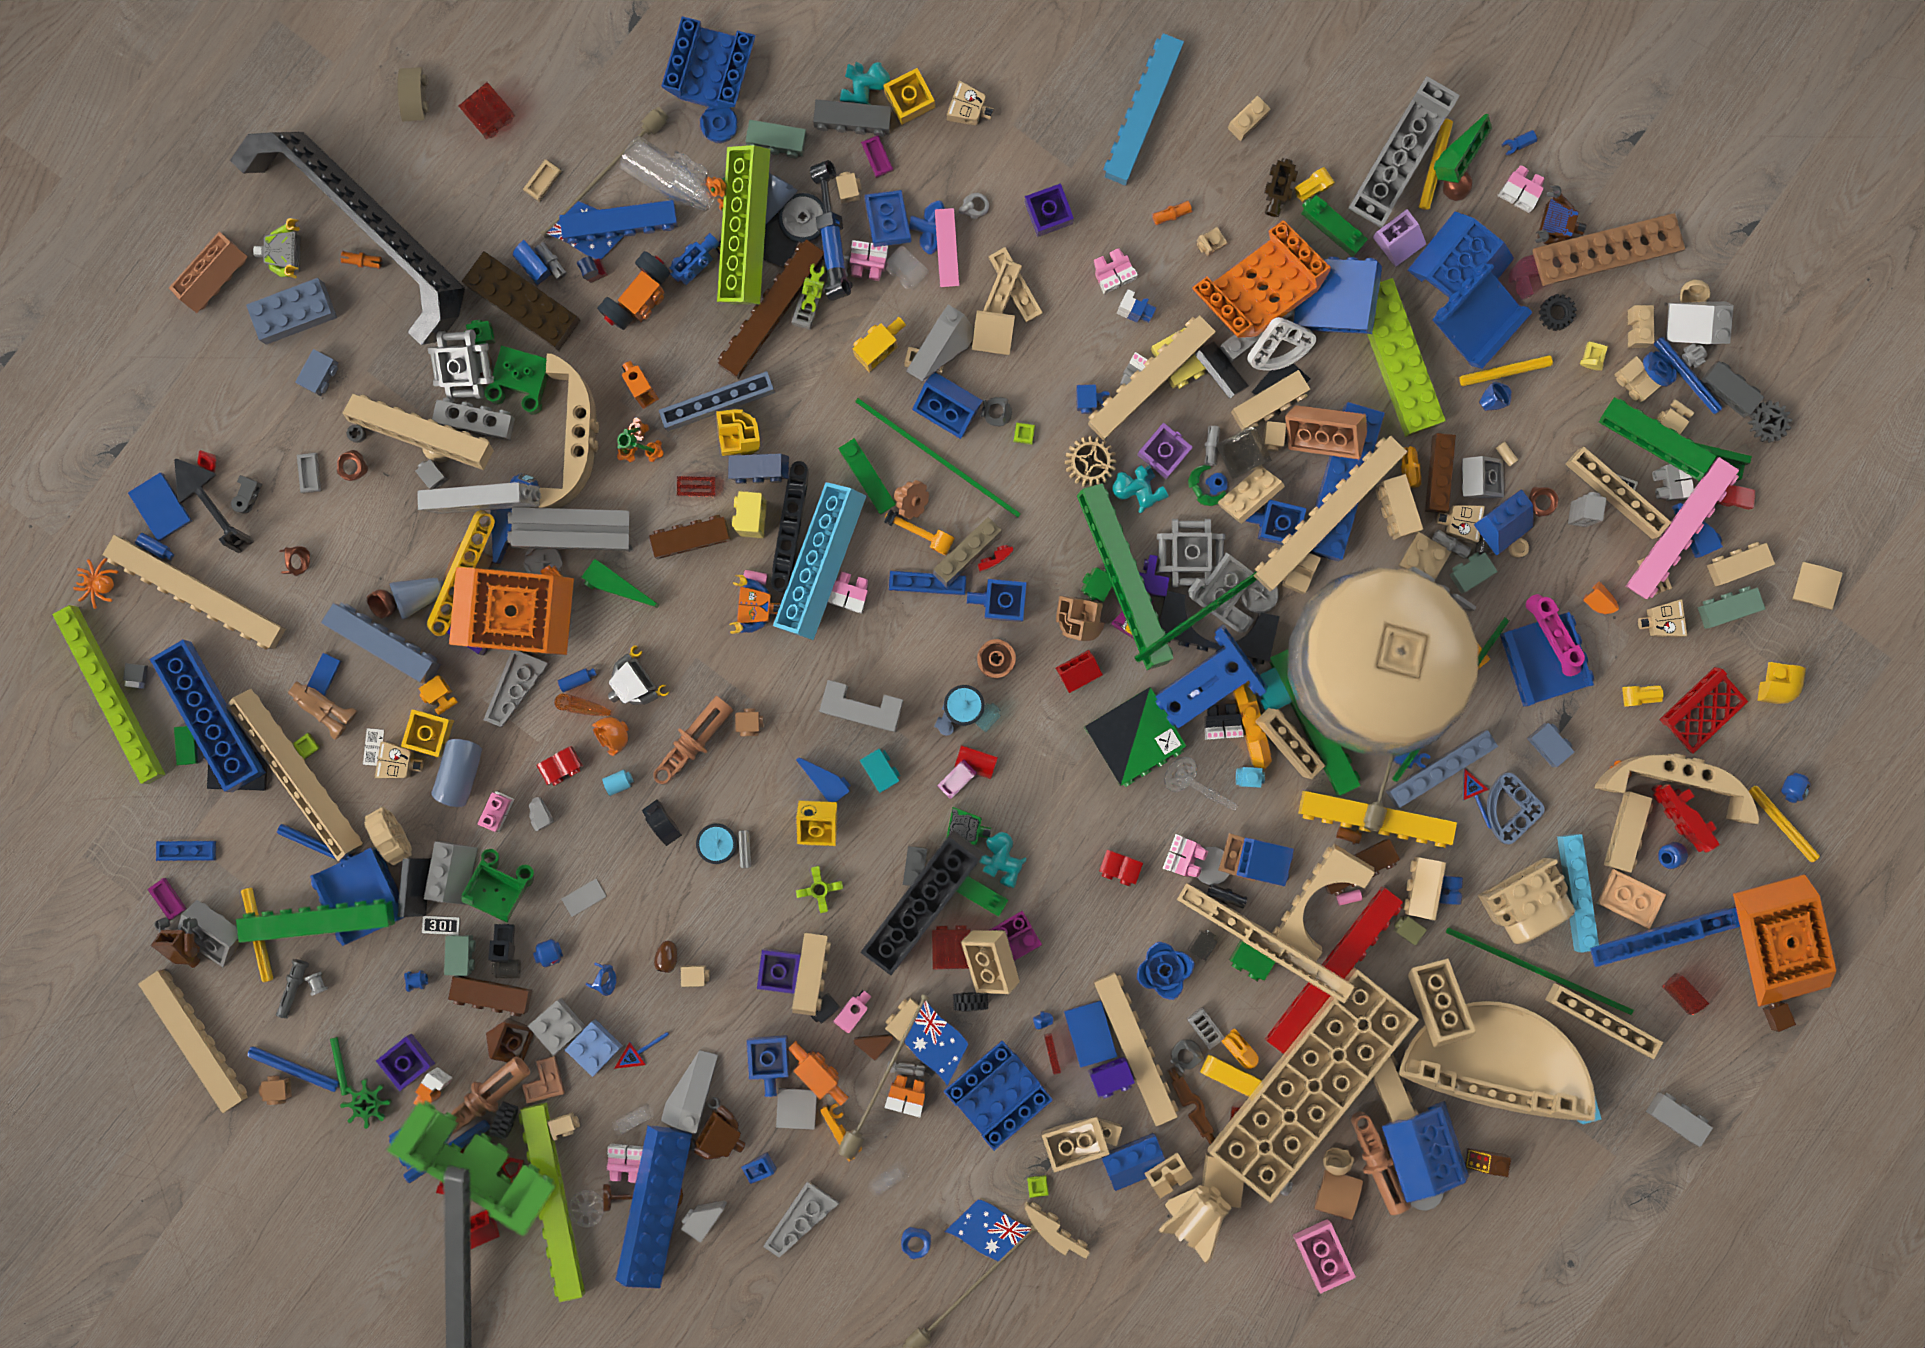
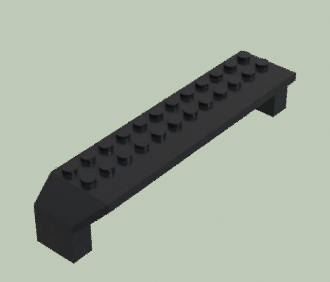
(439, 289)

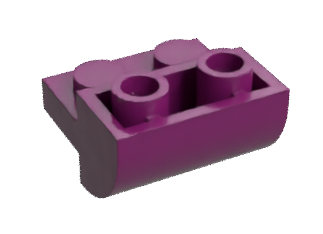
(1020, 935)

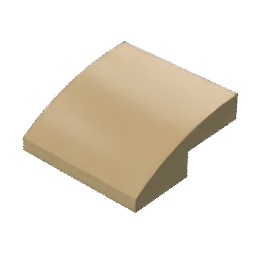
(993, 332)
(1817, 585)

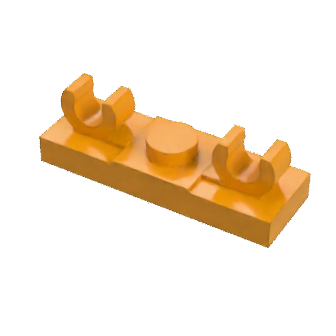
(837, 1130)

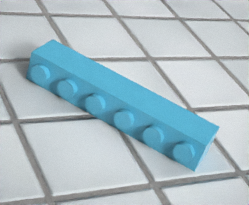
(1579, 892)

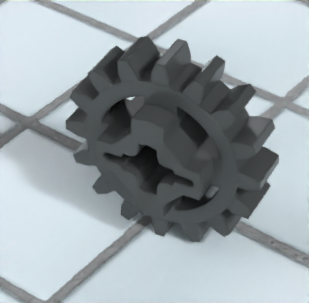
(1766, 413)

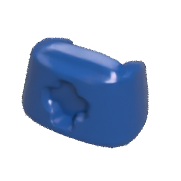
(1042, 1020)

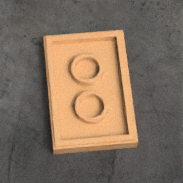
(1631, 898)

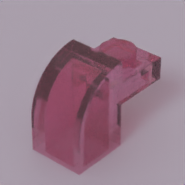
(1521, 272)

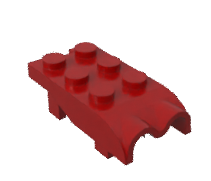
(1687, 820)

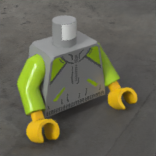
(282, 250)

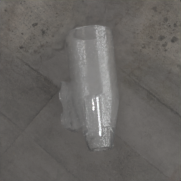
(672, 177)

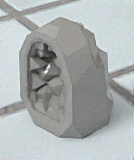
(539, 814)

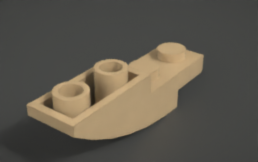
(1048, 1228)

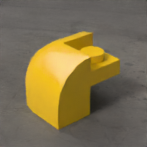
(737, 432)
(1782, 683)

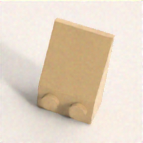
(1074, 1143)

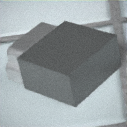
(135, 675)

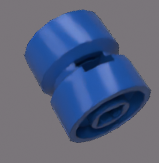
(1454, 896)

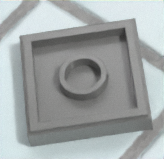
(796, 1108)

